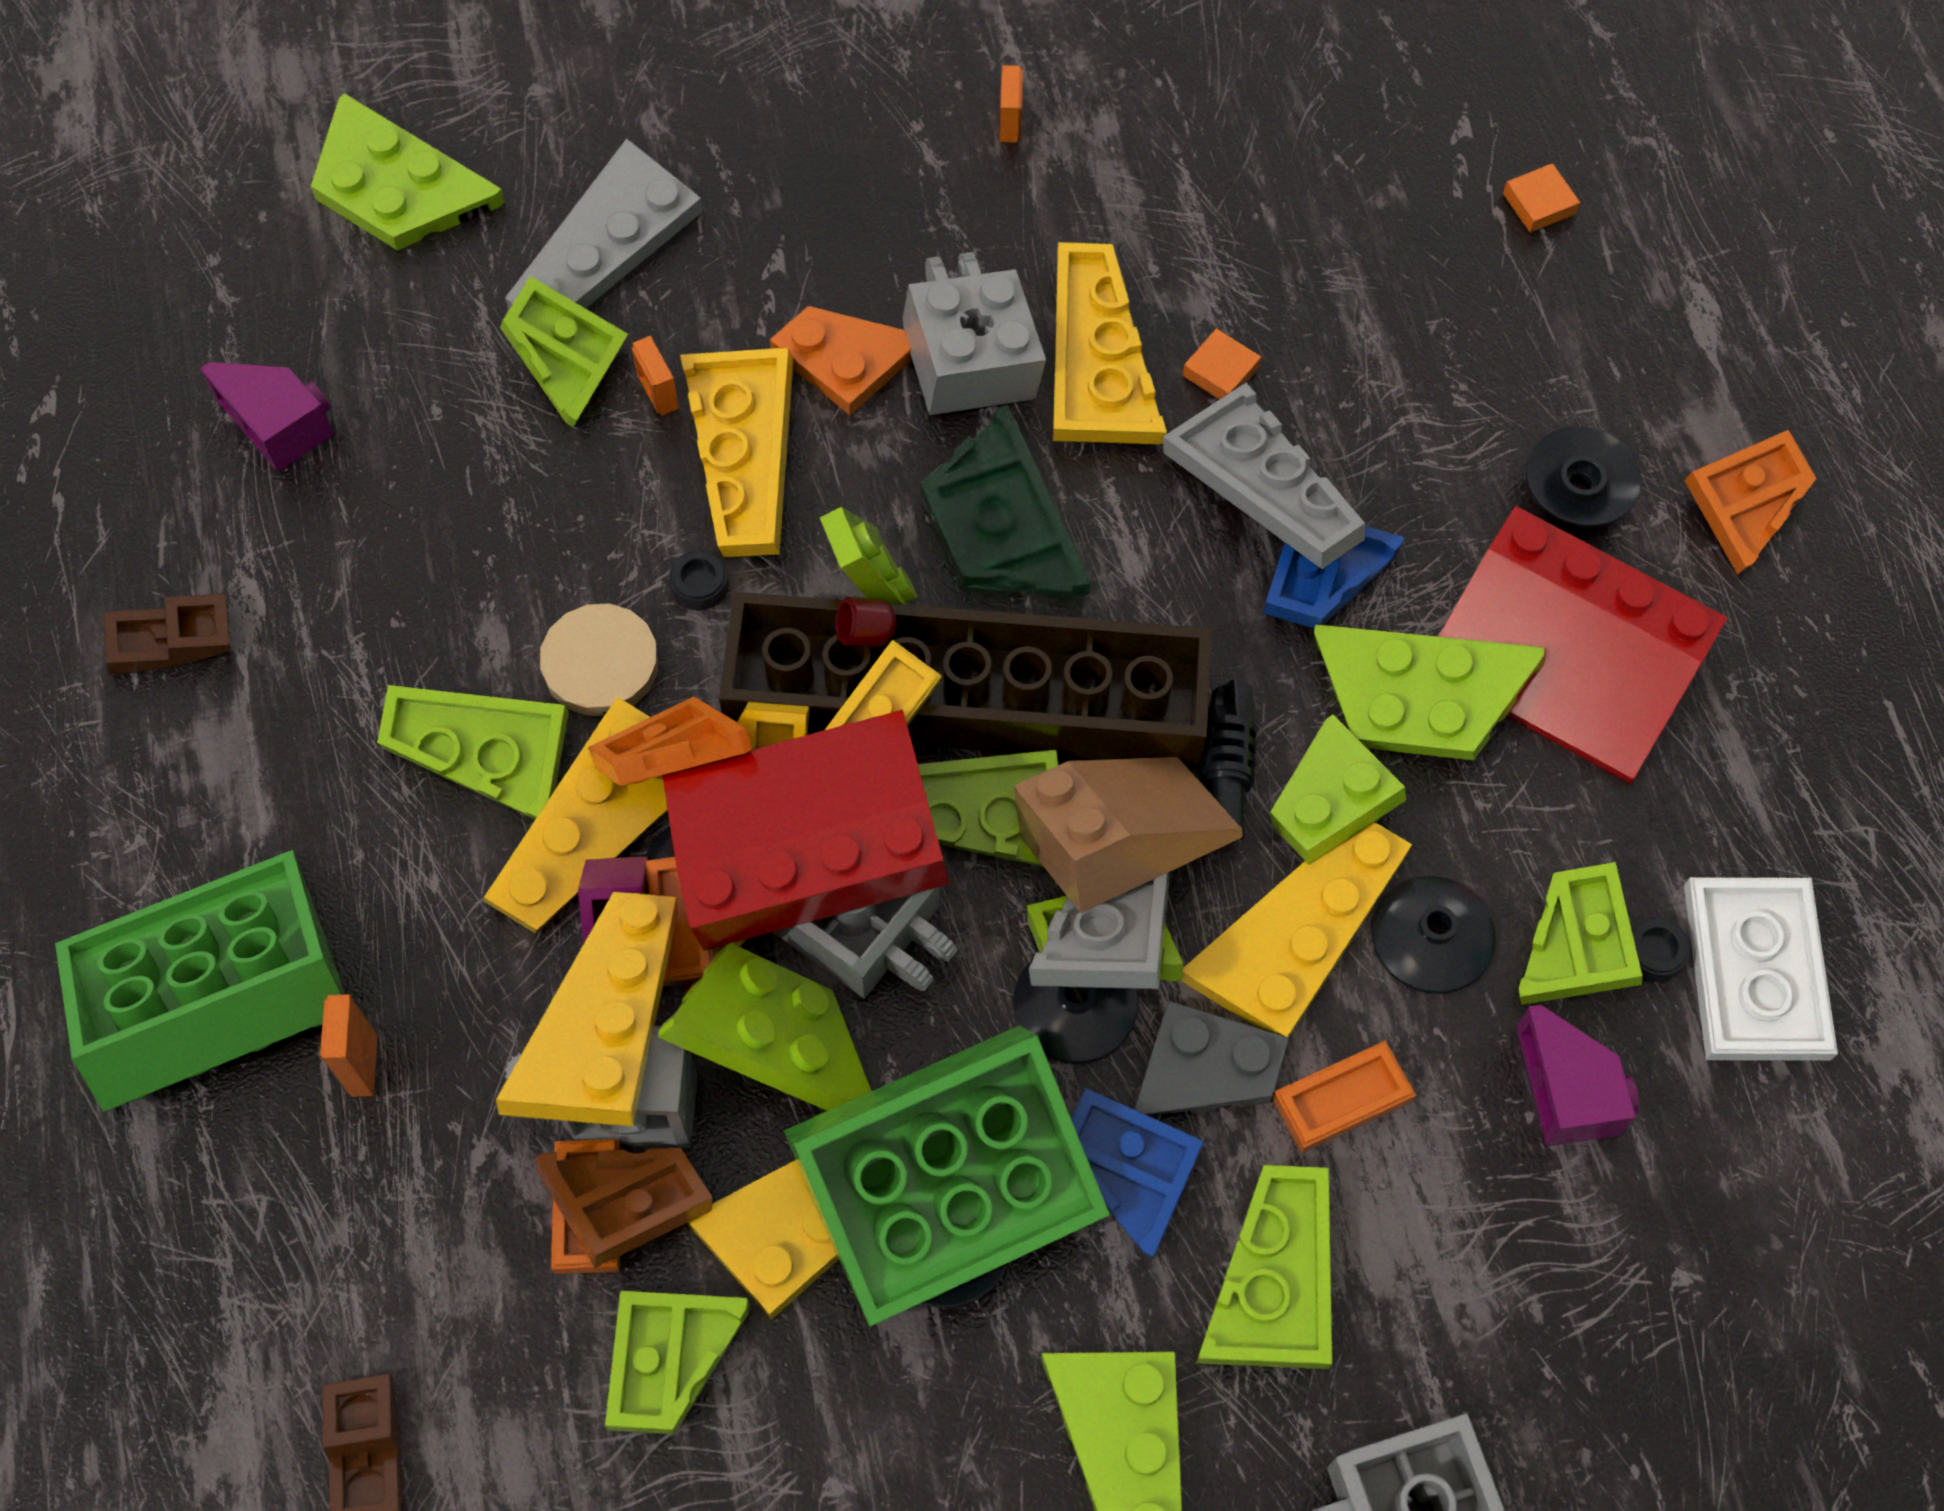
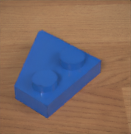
(1314, 595)
(1136, 1165)

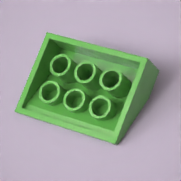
(195, 981)
(947, 1173)

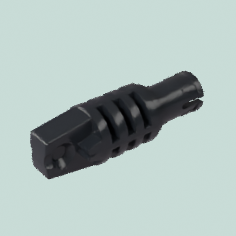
(1230, 748)

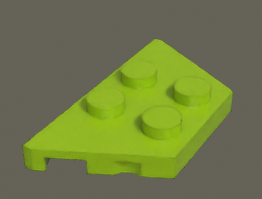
(393, 179)
(1424, 689)
(770, 1029)

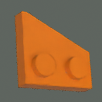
(1751, 495)

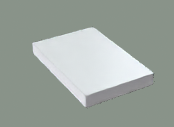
(1759, 969)

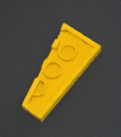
(1099, 363)
(742, 440)
(579, 822)
(1292, 939)
(599, 1027)
(769, 1238)

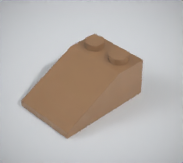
(1118, 824)

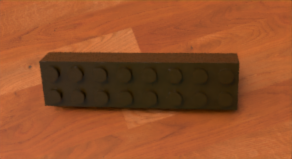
(1004, 676)

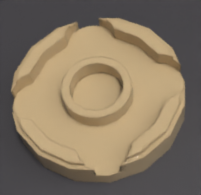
(598, 657)

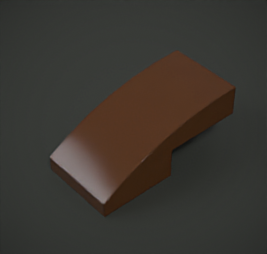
(168, 637)
(362, 1445)

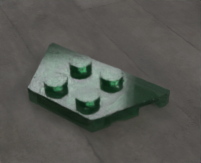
(1001, 516)

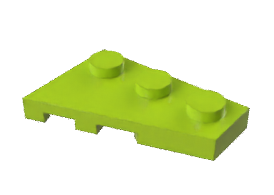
(866, 558)
(481, 742)
(976, 802)
(1279, 1278)
(1121, 1425)

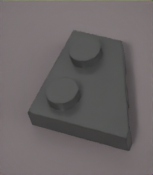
(1208, 1064)

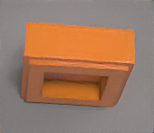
(1011, 103)
(1541, 197)
(1221, 365)
(655, 376)

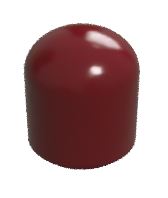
(865, 622)

